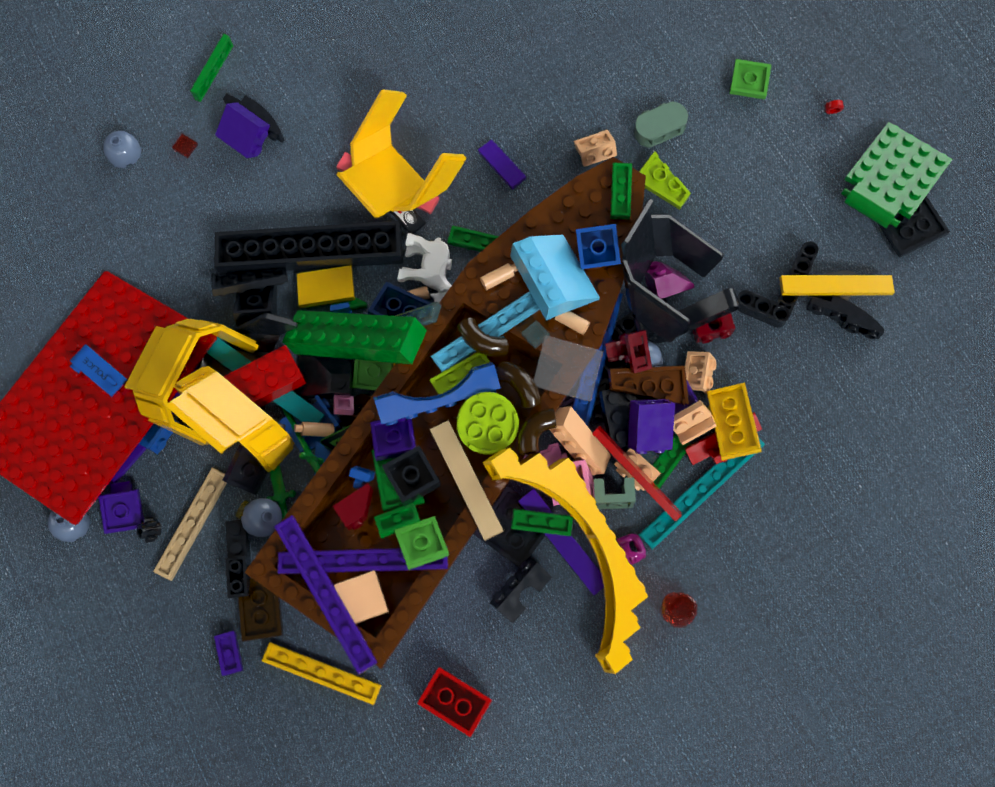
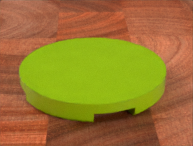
(487, 423)

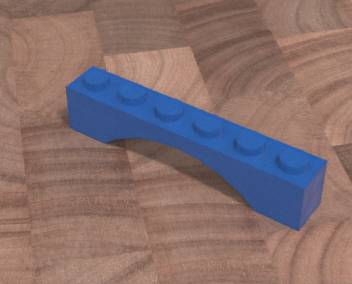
(397, 406)

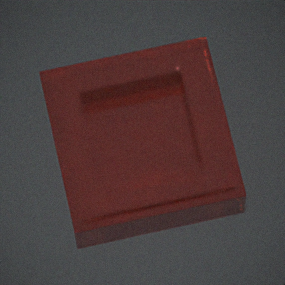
(184, 146)

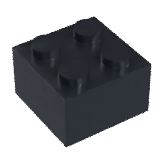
(411, 476)

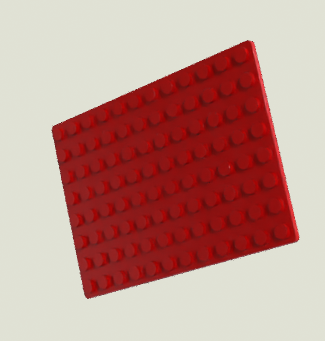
(63, 430)

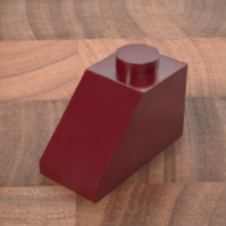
(355, 507)

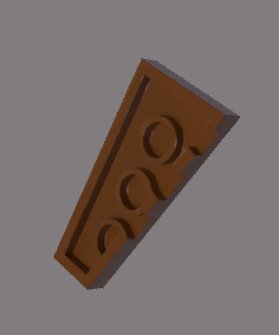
(654, 383)

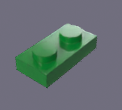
(396, 519)

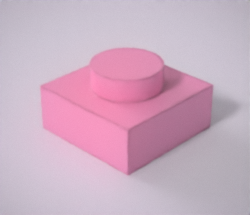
(343, 404)

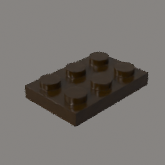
(260, 613)

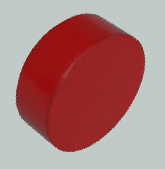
(834, 106)

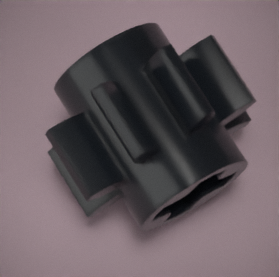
(149, 529)

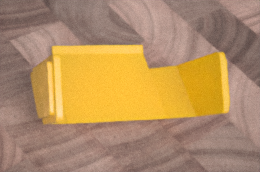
(381, 175)
(163, 363)
(226, 416)

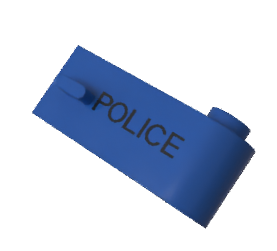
(97, 370)

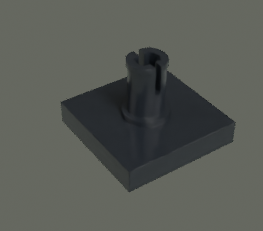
(245, 471)

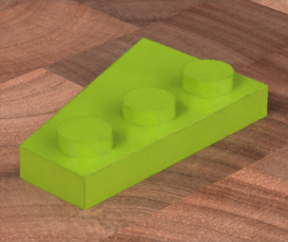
(663, 183)

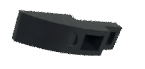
(274, 132)
(854, 318)
(237, 559)

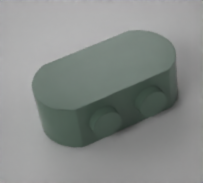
(660, 124)

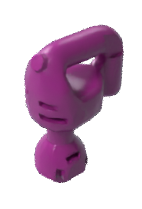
(632, 557)

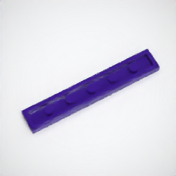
(567, 547)

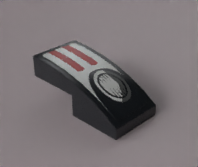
(409, 220)

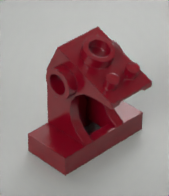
(627, 349)

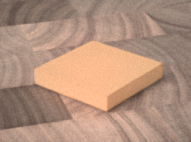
(362, 596)

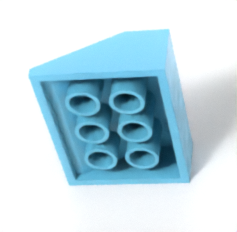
(552, 274)

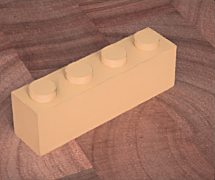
(580, 441)

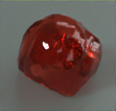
(678, 609)

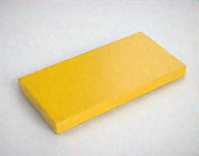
(734, 421)

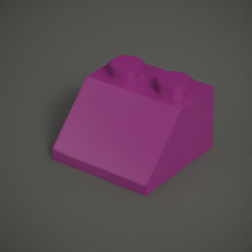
(665, 280)

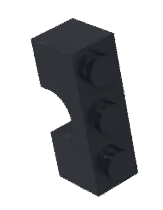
(508, 598)

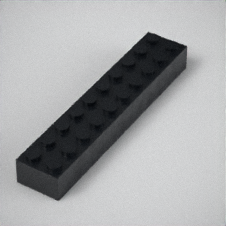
(309, 247)

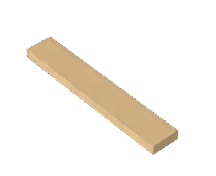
(466, 480)
(191, 525)

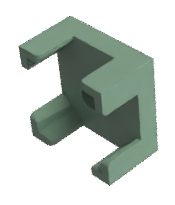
(615, 500)

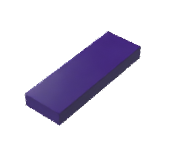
(502, 164)

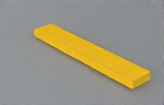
(836, 285)
(321, 673)

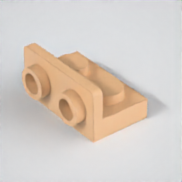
(596, 148)
(699, 370)
(693, 422)
(643, 464)

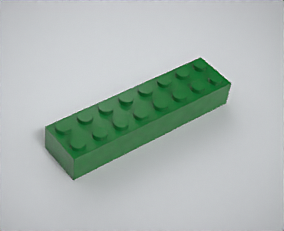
(356, 336)

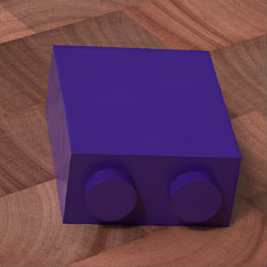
(242, 130)
(651, 425)

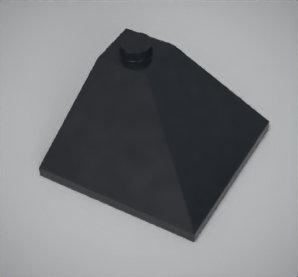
(325, 376)

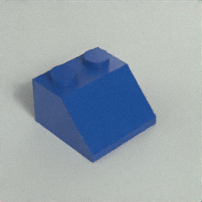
(598, 246)

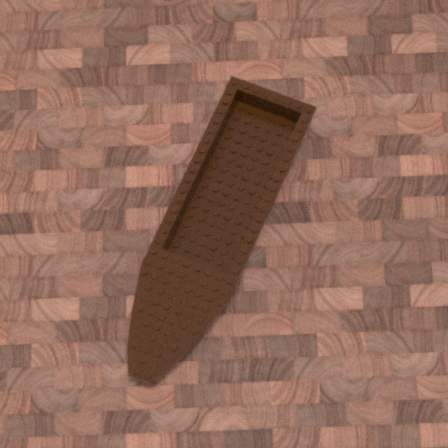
(576, 205)

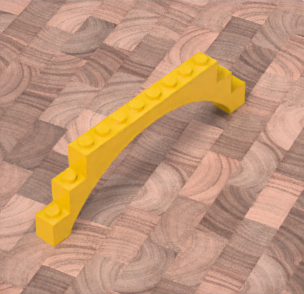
(620, 582)

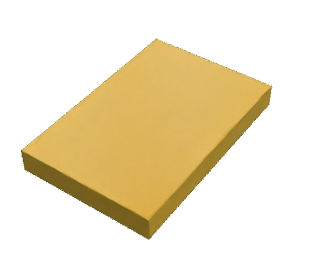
(325, 286)

